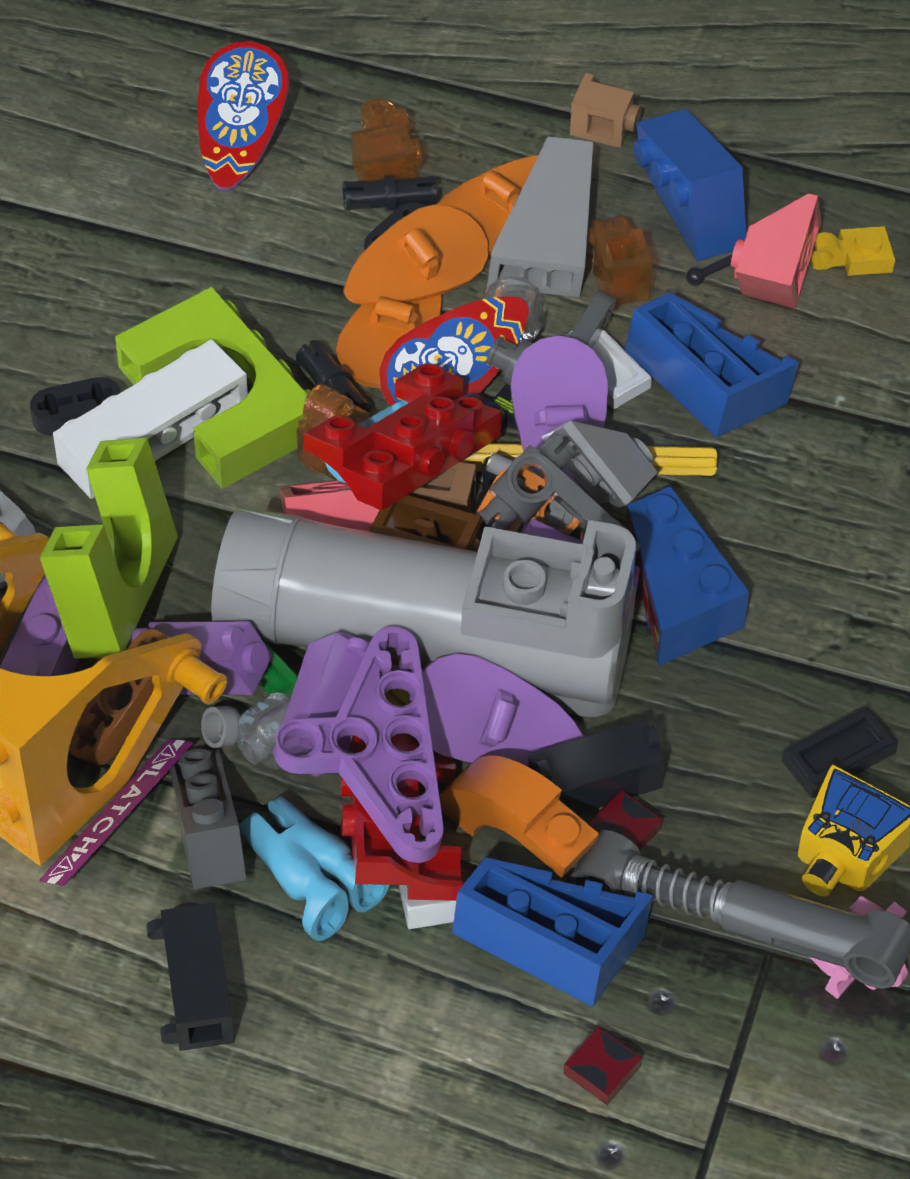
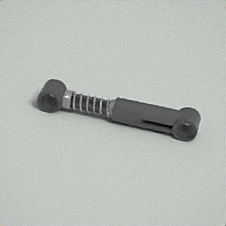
(867, 945)

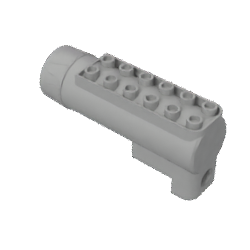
(521, 602)

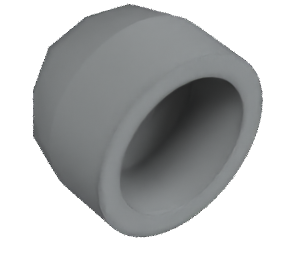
(220, 726)

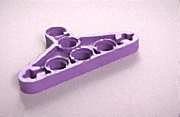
(379, 767)

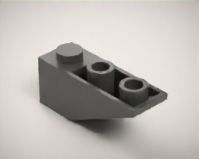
(207, 819)

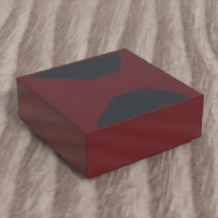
(629, 819)
(602, 1065)

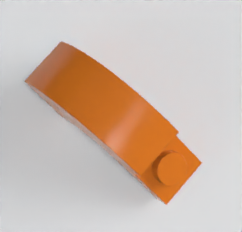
(522, 804)

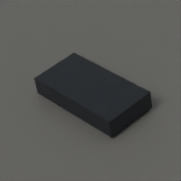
(848, 744)

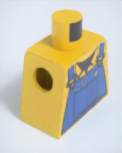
(851, 834)

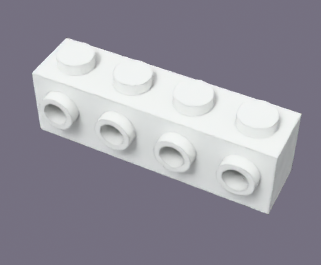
(156, 408)

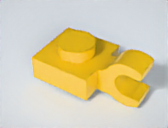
(858, 249)

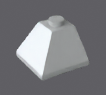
(607, 462)

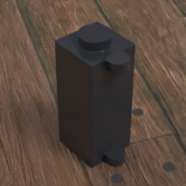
(602, 765)
(195, 976)

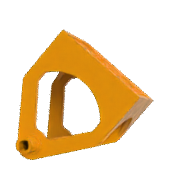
(41, 714)

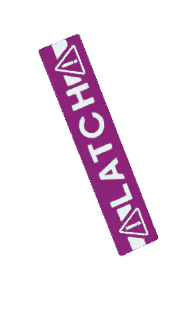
(115, 812)

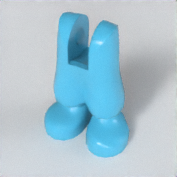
(304, 862)

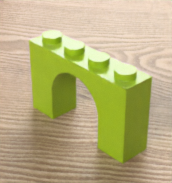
(254, 429)
(110, 569)

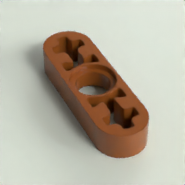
(112, 735)

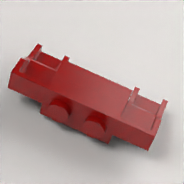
(409, 444)
(373, 855)

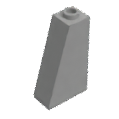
(549, 221)

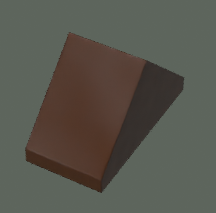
(427, 522)

